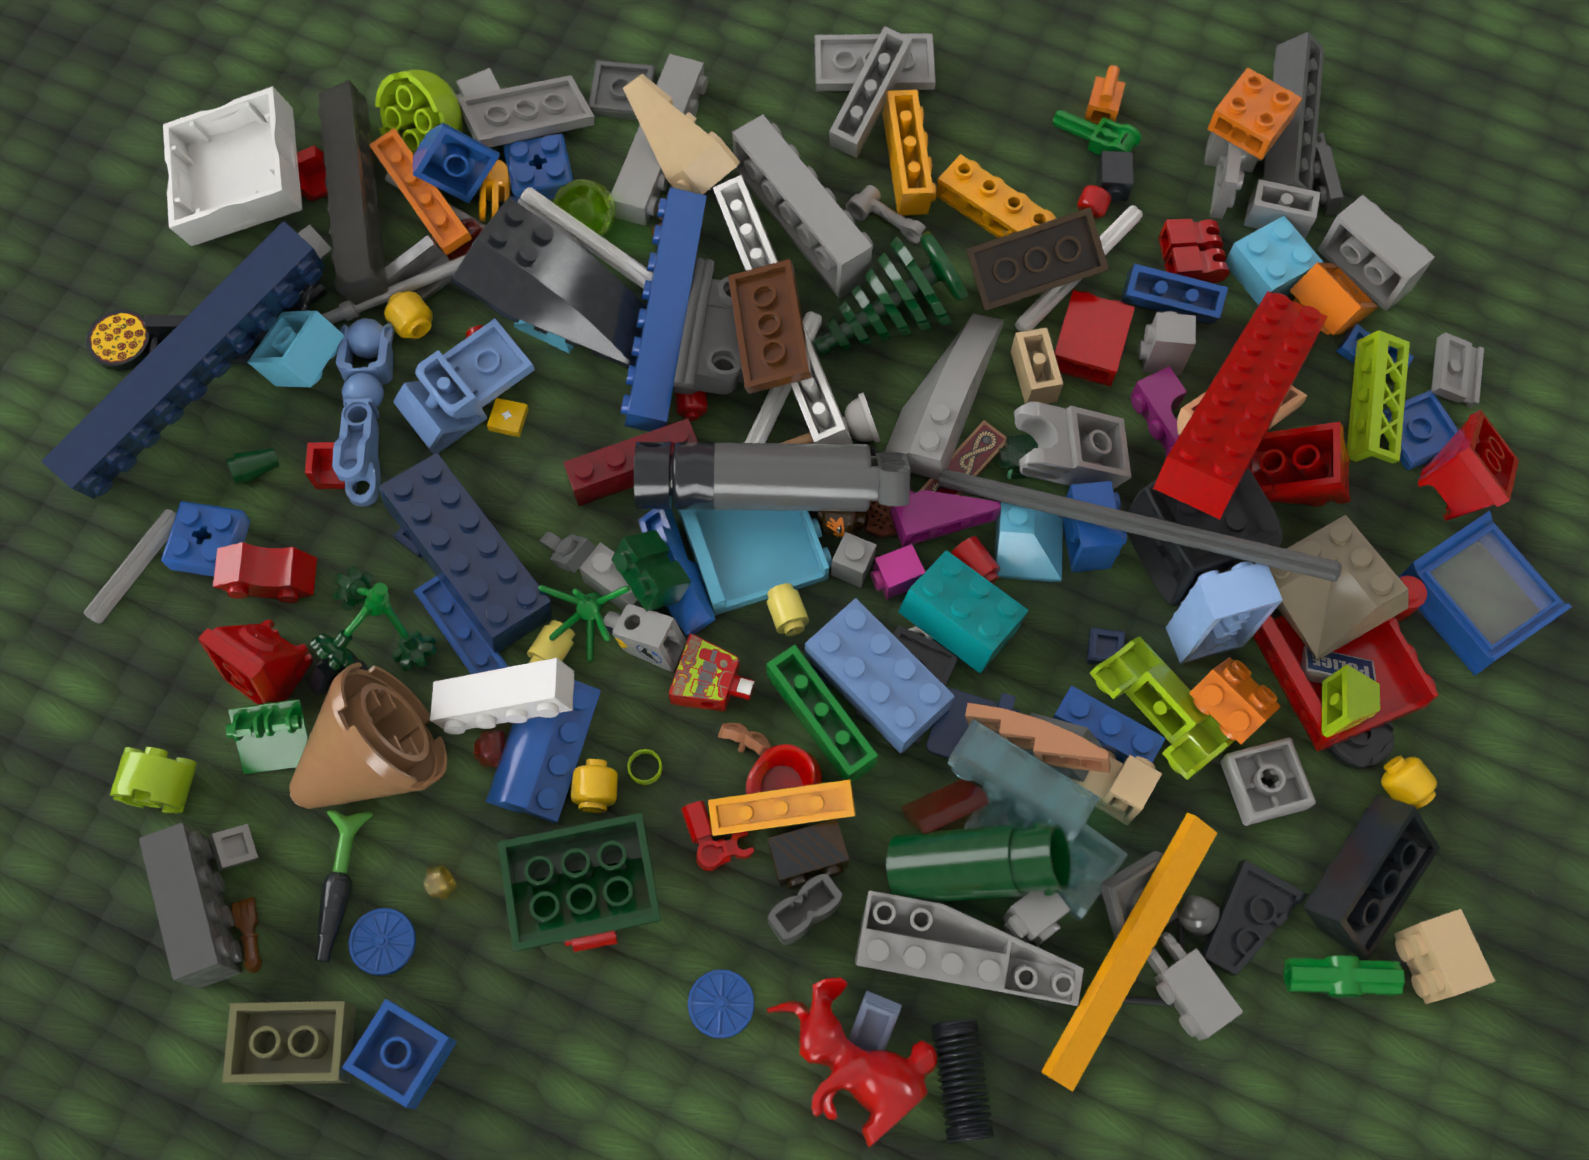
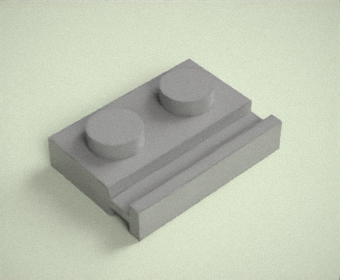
(1457, 370)

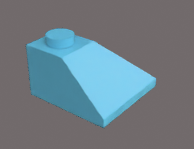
(1028, 544)

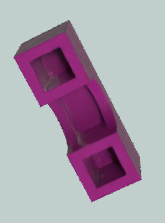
(1155, 400)

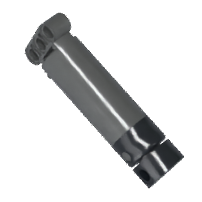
(768, 476)

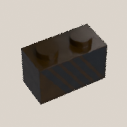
(808, 853)

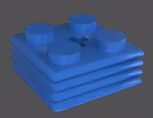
(540, 153)
(192, 526)

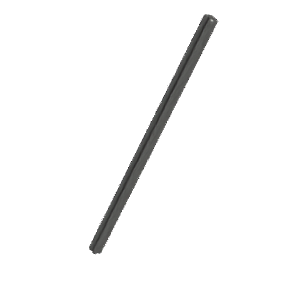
(1144, 525)

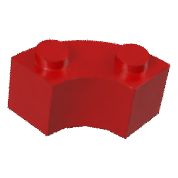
(265, 572)

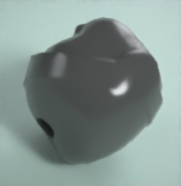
(1198, 915)

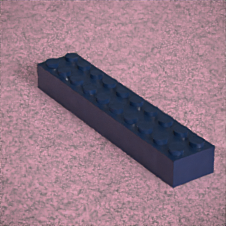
(185, 363)

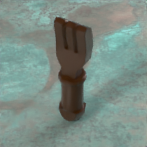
(246, 920)

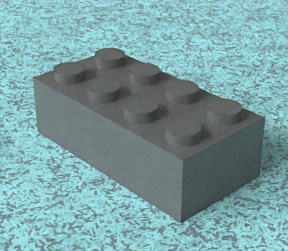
(191, 906)

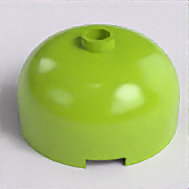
(418, 101)

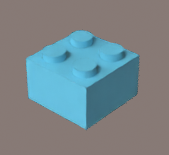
(1271, 259)
(296, 349)

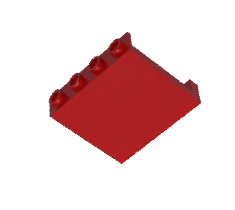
(1397, 670)

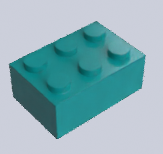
(963, 611)

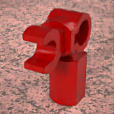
(711, 853)

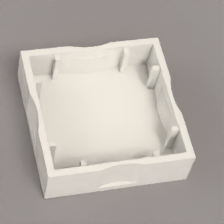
(232, 167)

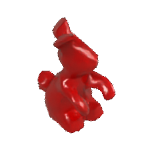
(877, 1079)

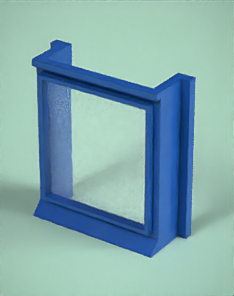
(1483, 594)

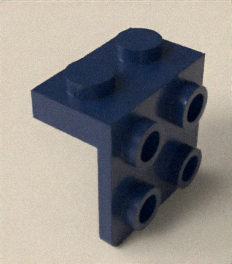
(952, 725)

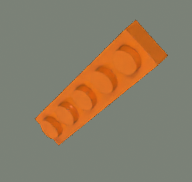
(422, 196)

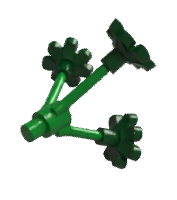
(374, 602)

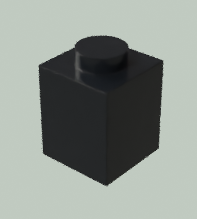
(1115, 174)

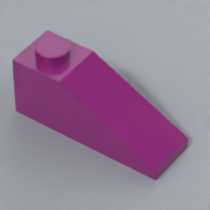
(940, 514)

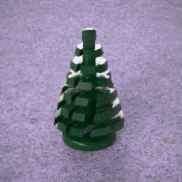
(920, 283)

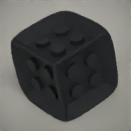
(1176, 566)

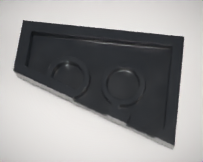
(1248, 915)

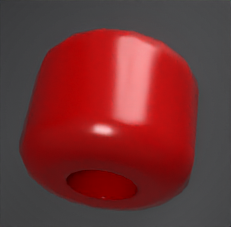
(1096, 198)
(691, 405)

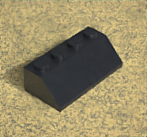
(1372, 876)

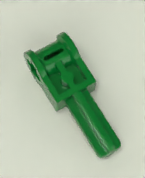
(1102, 137)

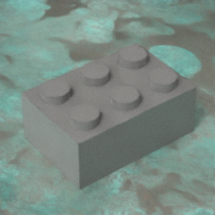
(1375, 252)

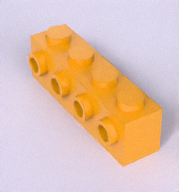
(908, 152)
(988, 199)

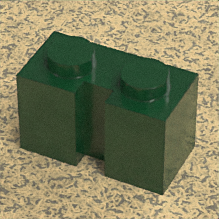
(649, 571)

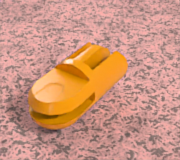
(494, 188)

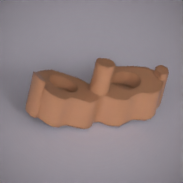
(739, 733)

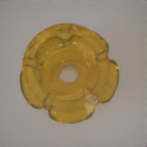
(439, 882)

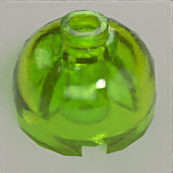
(588, 203)

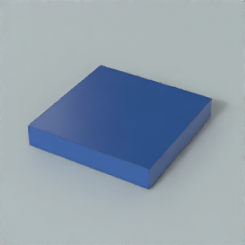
(1424, 429)

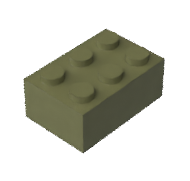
(289, 1043)

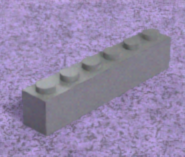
(641, 175)

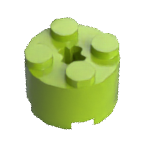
(153, 780)

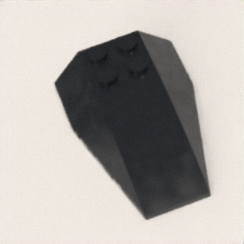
(547, 278)

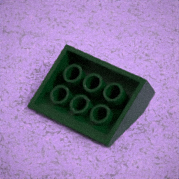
(578, 881)

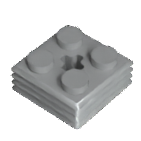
(1272, 761)

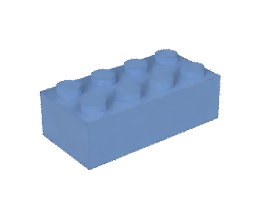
(878, 675)

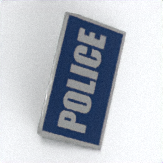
(1320, 669)

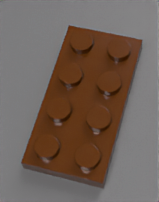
(769, 326)

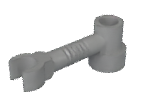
(867, 202)

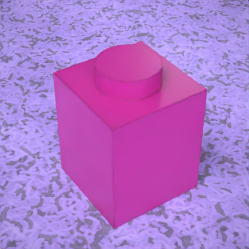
(896, 571)

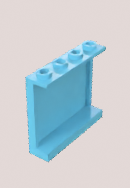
(753, 551)

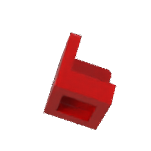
(312, 173)
(320, 467)

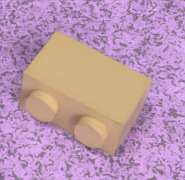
(1036, 366)

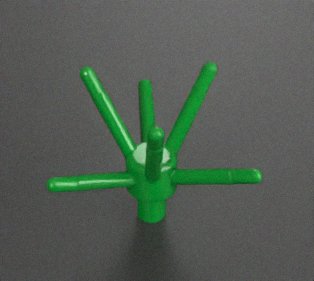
(588, 609)

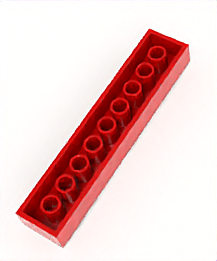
(1240, 405)

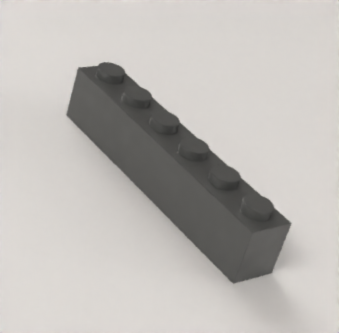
(1298, 69)

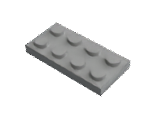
(843, 57)
(526, 111)

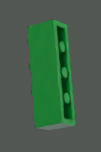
(821, 714)

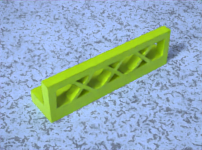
(1371, 392)

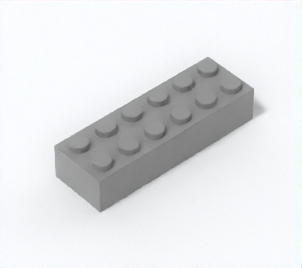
(802, 205)

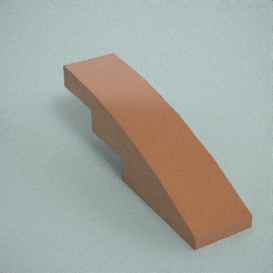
(1049, 742)

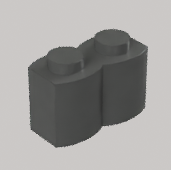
(795, 915)

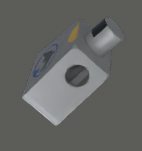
(647, 635)

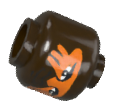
(838, 522)

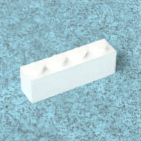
(502, 696)

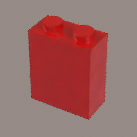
(1093, 337)

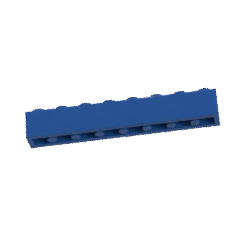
(665, 310)

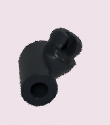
(310, 295)

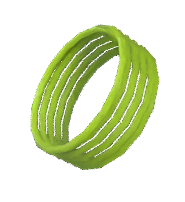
(637, 753)

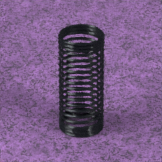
(959, 1126)

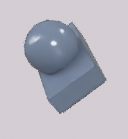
(874, 1022)

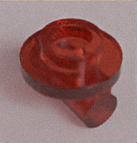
(489, 748)

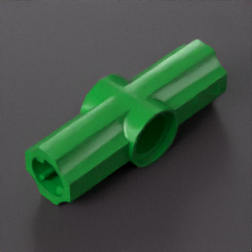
(1343, 976)

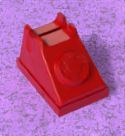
(1304, 465)
(1472, 469)
(256, 660)

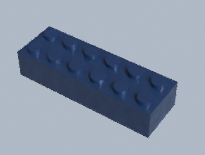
(466, 552)

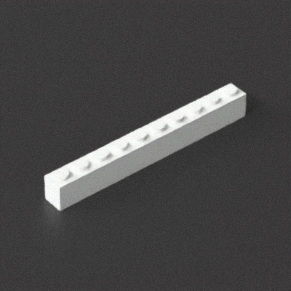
(756, 251)

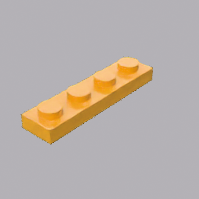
(782, 807)

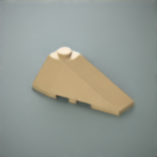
(683, 150)

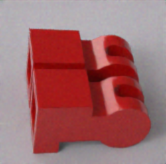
(1193, 249)

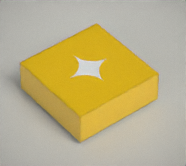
(507, 417)

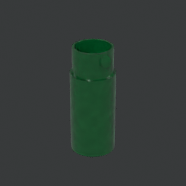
(979, 862)

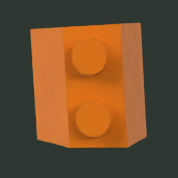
(1333, 295)

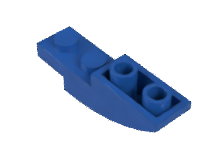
(694, 608)

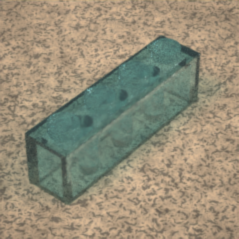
(1021, 780)

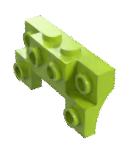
(1165, 702)

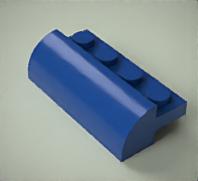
(542, 758)

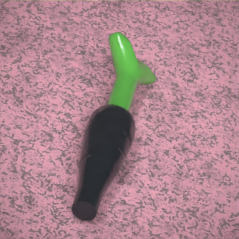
(337, 884)

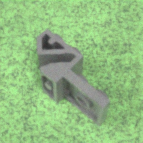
(1229, 173)

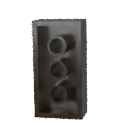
(1037, 259)

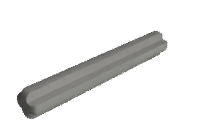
(131, 568)

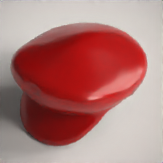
(783, 768)

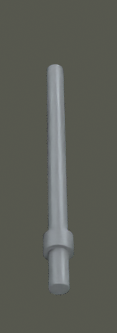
(349, 311)

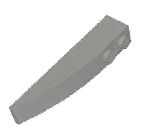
(940, 405)

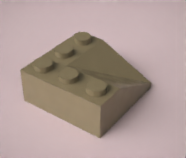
(1337, 612)

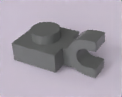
(569, 552)

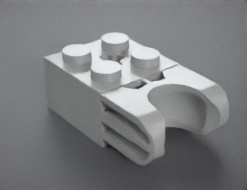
(1073, 445)

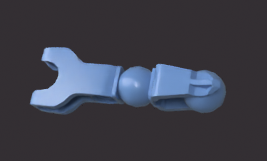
(362, 393)

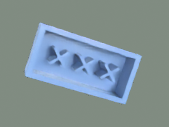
(1223, 611)

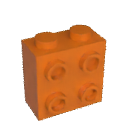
(1254, 113)
(1234, 700)

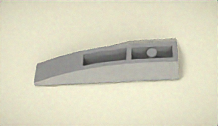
(952, 947)

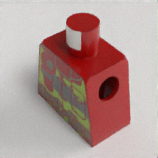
(708, 677)

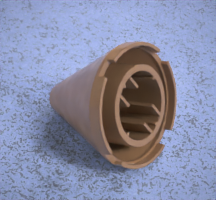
(367, 743)

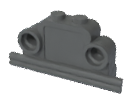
(709, 340)

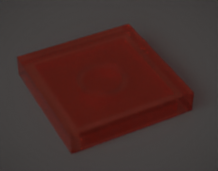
(945, 805)

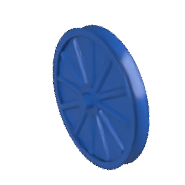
(382, 941)
(721, 1003)

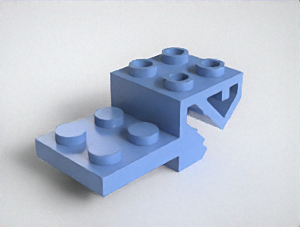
(459, 384)

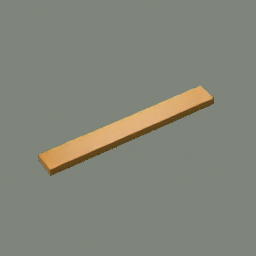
(1129, 952)

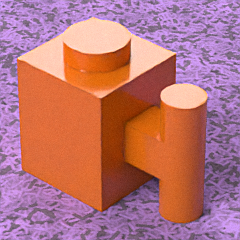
(1105, 97)

